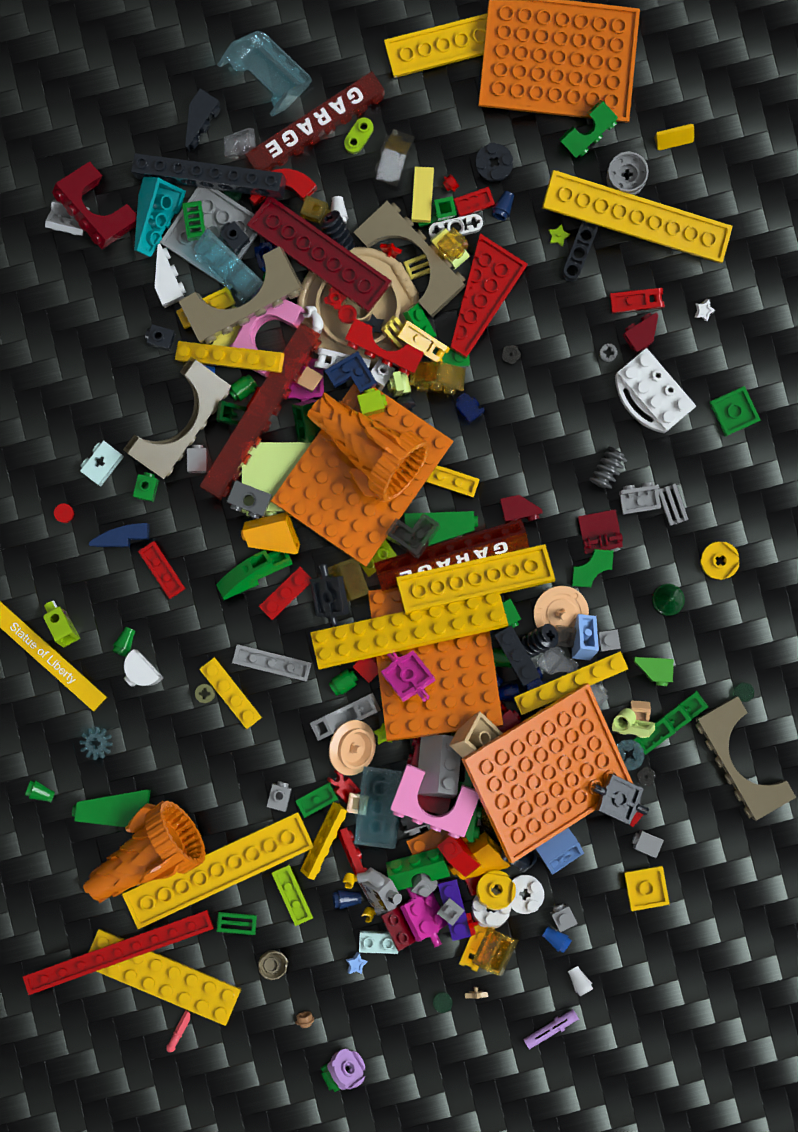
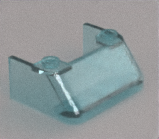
(270, 65)

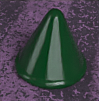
(668, 599)

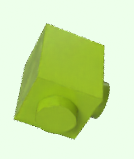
(371, 402)

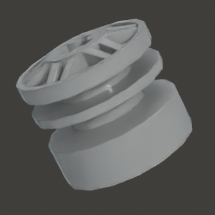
(628, 163)

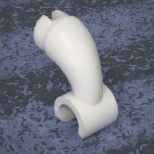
(317, 320)

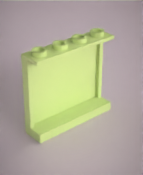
(270, 467)

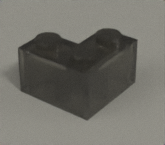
(394, 156)
(413, 540)

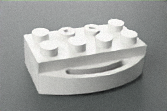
(652, 392)

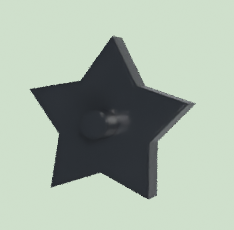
(375, 323)

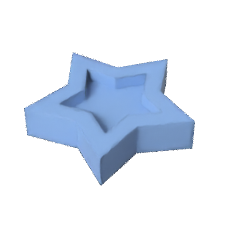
(356, 964)

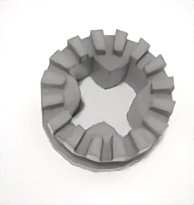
(603, 355)

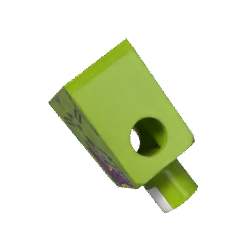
(60, 625)

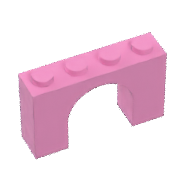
(287, 312)
(454, 821)

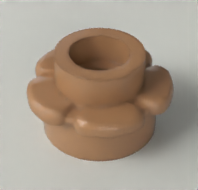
(305, 1019)

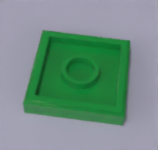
(735, 411)

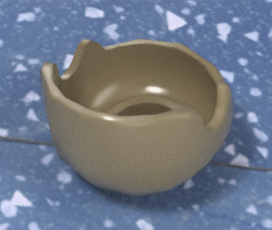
(272, 964)

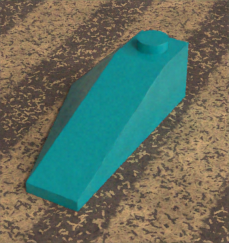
(156, 207)

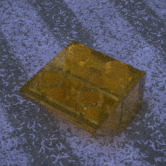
(353, 578)
(495, 951)

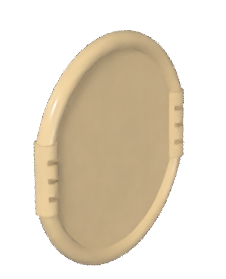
(394, 302)

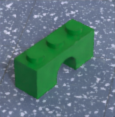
(602, 118)
(427, 862)

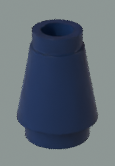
(503, 206)
(345, 899)

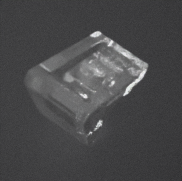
(240, 142)

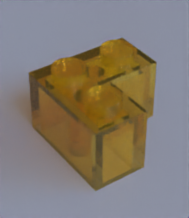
(438, 377)

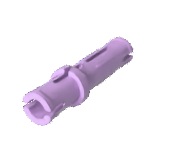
(571, 1017)

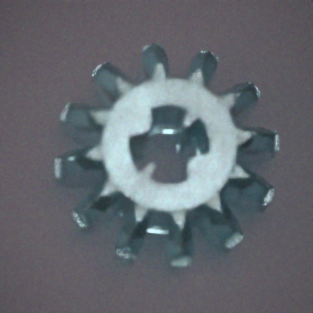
(100, 738)

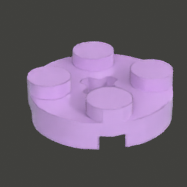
(340, 1075)

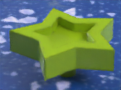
(558, 235)
(381, 734)

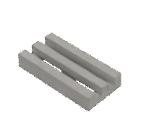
(679, 501)

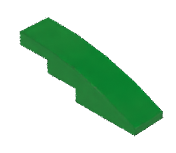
(673, 721)

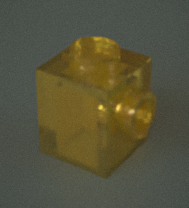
(314, 209)
(452, 245)

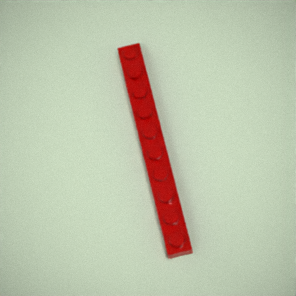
(118, 952)

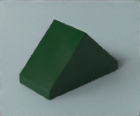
(230, 413)

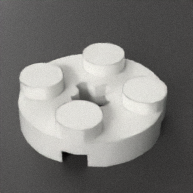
(536, 892)
(489, 919)

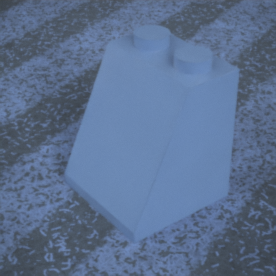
(560, 850)

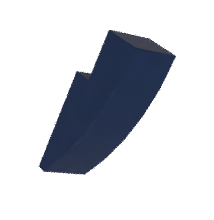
(121, 536)

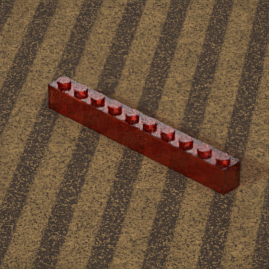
(260, 412)

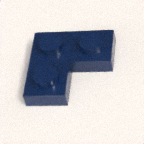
(352, 368)

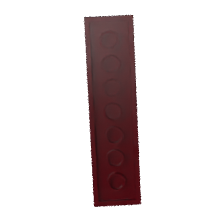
(319, 254)

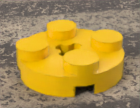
(730, 559)
(487, 897)

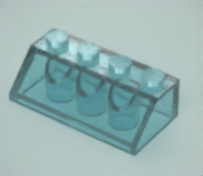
(227, 266)
(375, 820)

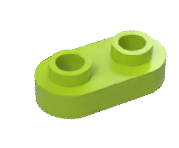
(359, 135)

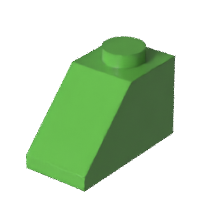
(656, 669)

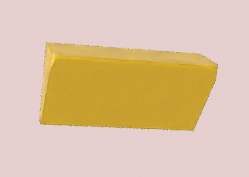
(674, 137)

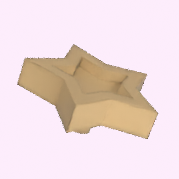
(476, 994)

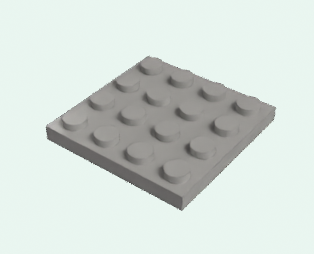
(217, 211)

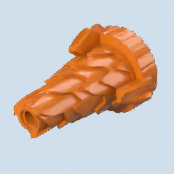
(383, 456)
(161, 846)

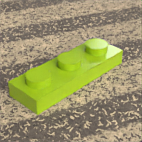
(292, 895)

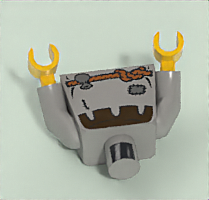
(378, 890)

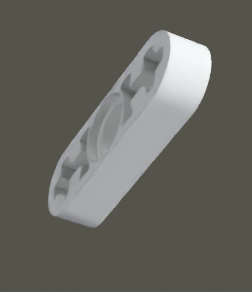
(470, 229)

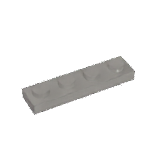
(271, 662)

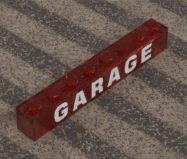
(316, 124)
(474, 546)

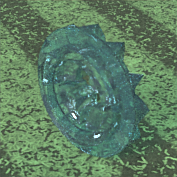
(638, 753)

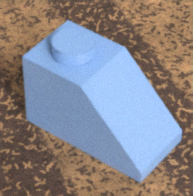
(586, 637)

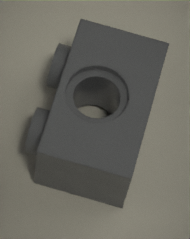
(241, 491)

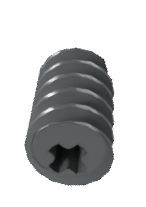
(608, 468)

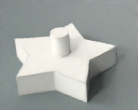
(704, 310)

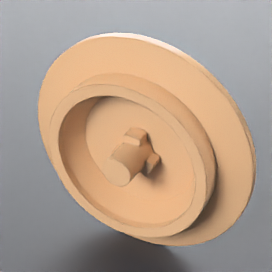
(559, 607)
(352, 747)

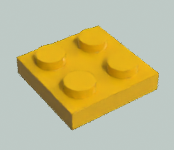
(646, 888)

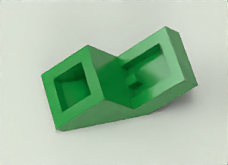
(441, 210)

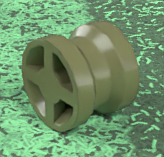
(205, 693)

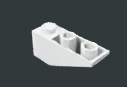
(165, 281)

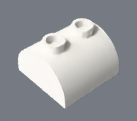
(140, 671)

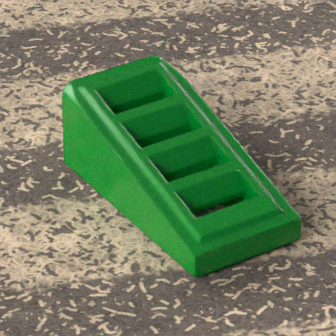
(191, 236)

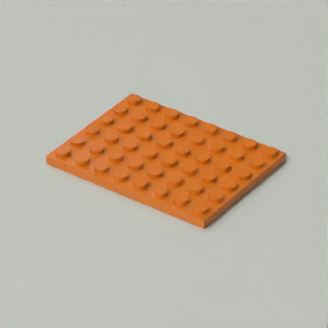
(559, 57)
(330, 502)
(462, 685)
(543, 771)

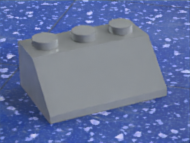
(440, 767)

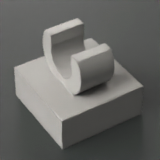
(450, 911)

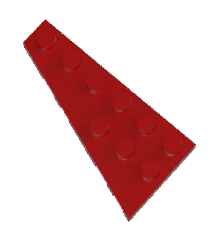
(488, 285)

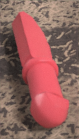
(177, 1034)

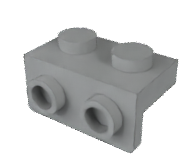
(60, 220)
(639, 499)

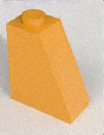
(271, 534)
(487, 854)

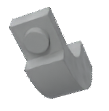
(355, 711)

